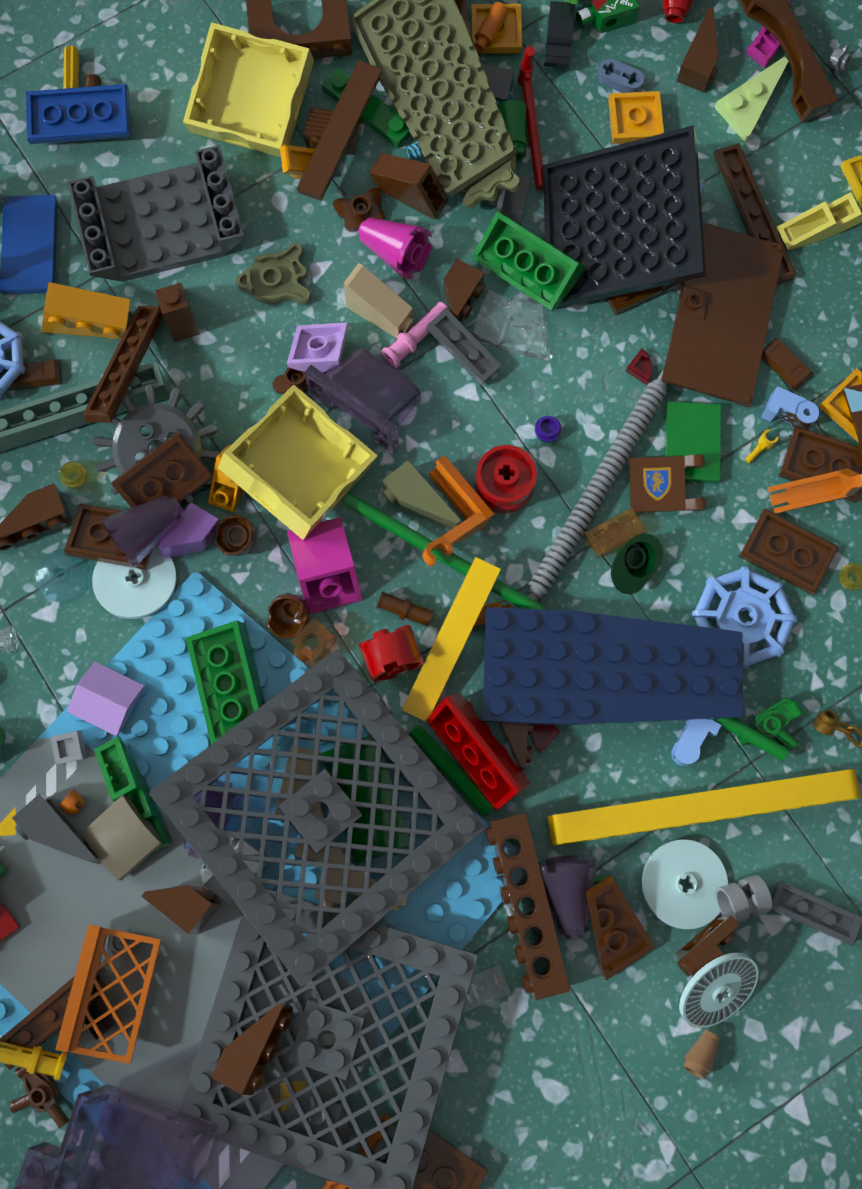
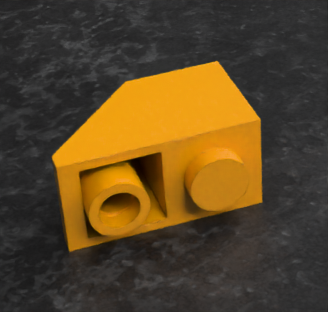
(224, 491)

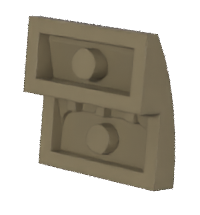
(122, 838)

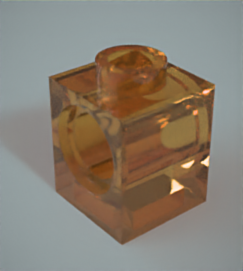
(313, 630)

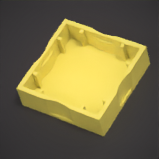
(248, 90)
(297, 462)

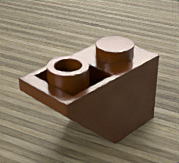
(461, 287)

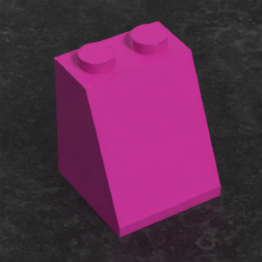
(325, 567)

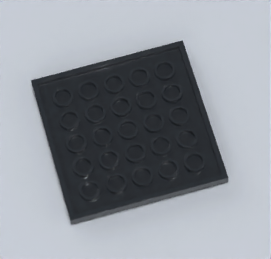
(628, 215)

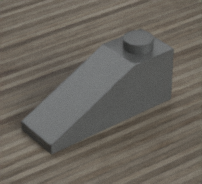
(47, 825)

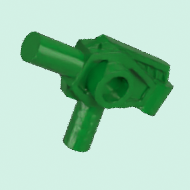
(774, 719)

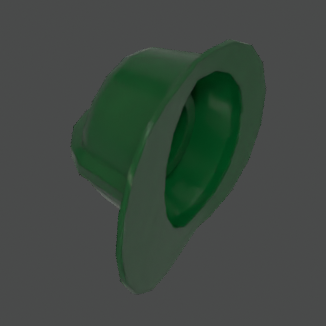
(636, 563)

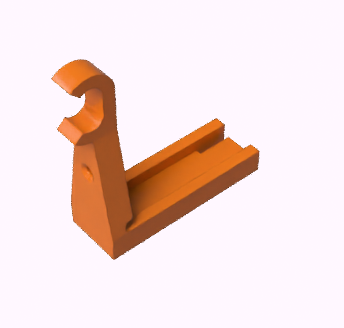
(815, 489)
(467, 503)

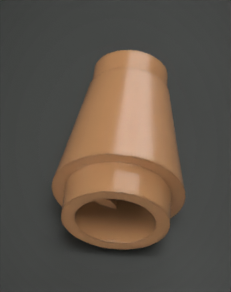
(702, 1055)

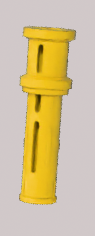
(33, 1059)

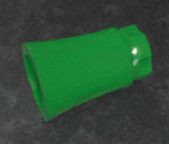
(515, 116)

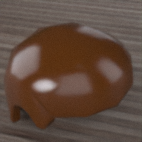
(235, 535)
(288, 615)

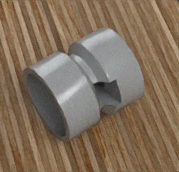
(744, 899)

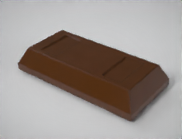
(786, 364)
(38, 375)

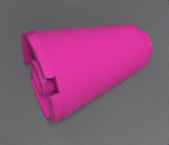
(397, 244)

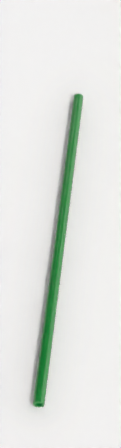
(524, 602)

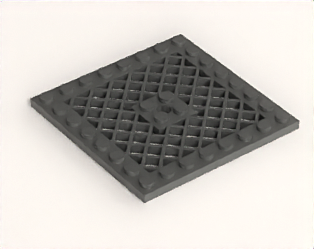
(177, 801)
(424, 1087)

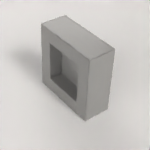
(68, 747)

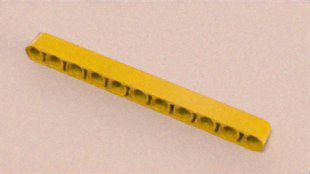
(703, 807)

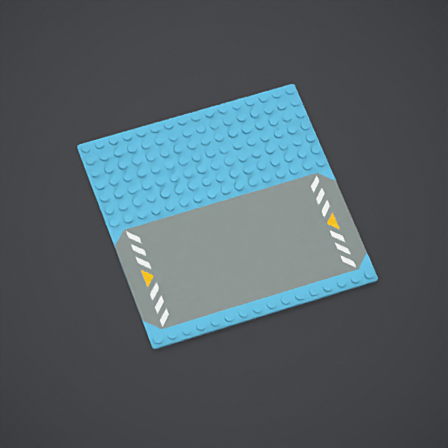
(61, 894)

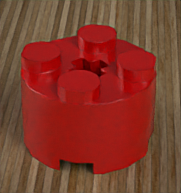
(391, 653)

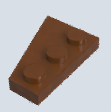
(616, 928)

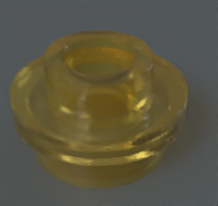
(69, 468)
(852, 568)

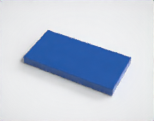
(78, 114)
(28, 244)

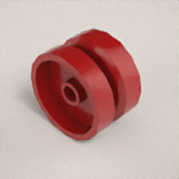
(500, 464)

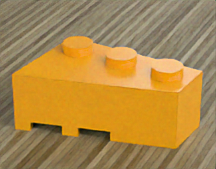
(84, 312)

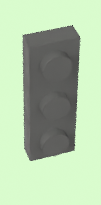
(463, 346)
(815, 913)

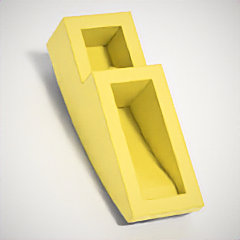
(820, 222)

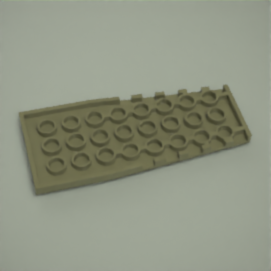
(436, 85)

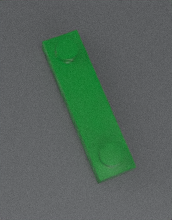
(377, 113)

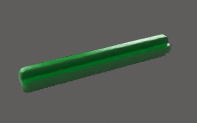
(450, 770)

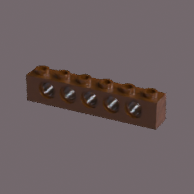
(554, 978)

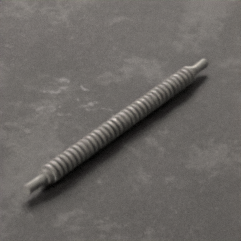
(597, 489)

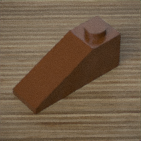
(700, 61)

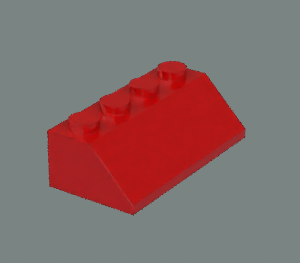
(477, 750)

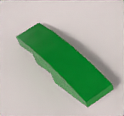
(125, 779)

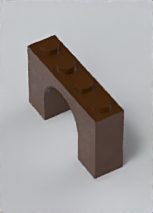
(326, 40)

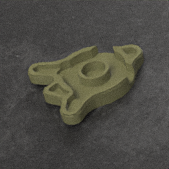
(490, 184)
(276, 277)

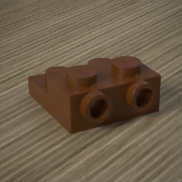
(704, 947)

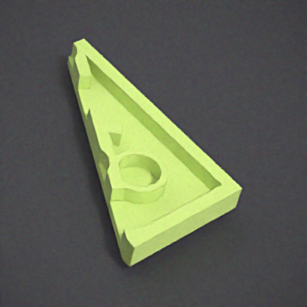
(746, 103)

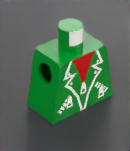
(608, 14)

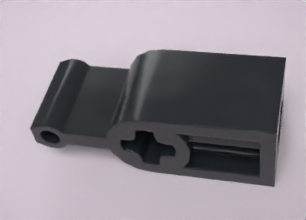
(559, 34)

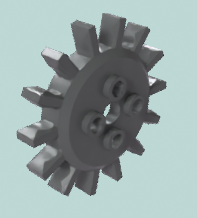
(162, 421)

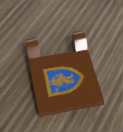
(659, 484)

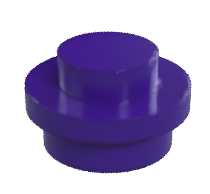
(548, 429)

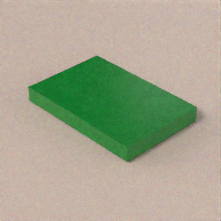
(693, 431)

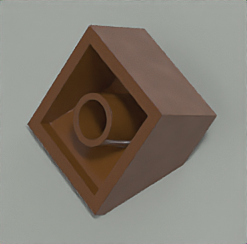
(185, 905)

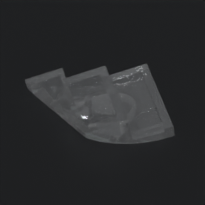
(512, 325)

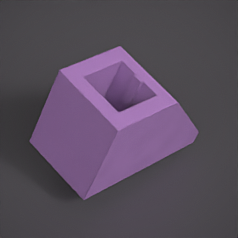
(190, 534)

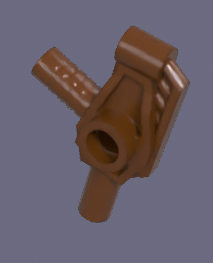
(41, 1094)

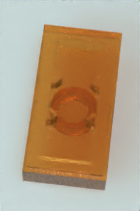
(614, 532)

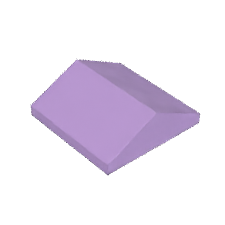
(317, 346)
(105, 698)

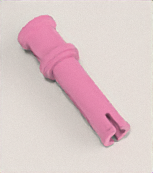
(408, 341)

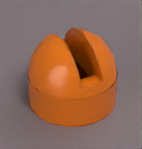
(72, 799)

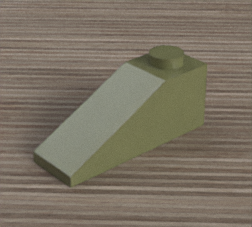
(416, 496)

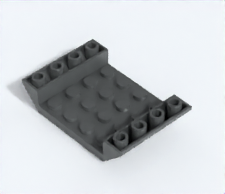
(157, 219)

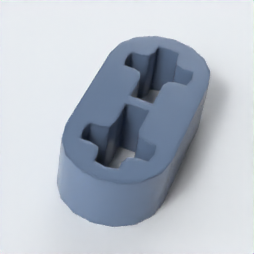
(620, 77)

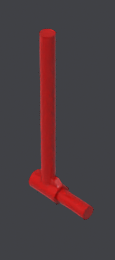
(525, 81)

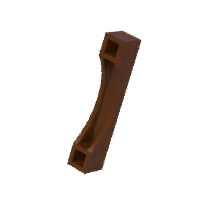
(811, 90)

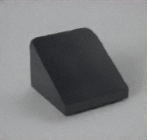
(97, 1009)

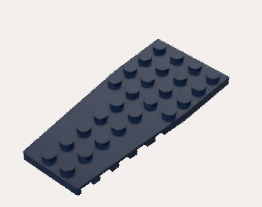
(606, 669)

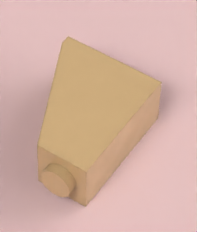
(377, 302)

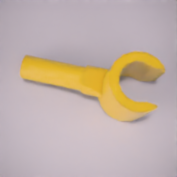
(763, 444)

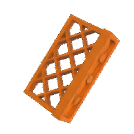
(83, 988)

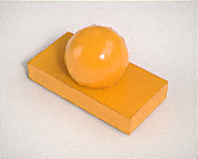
(295, 160)

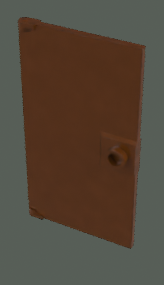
(724, 317)

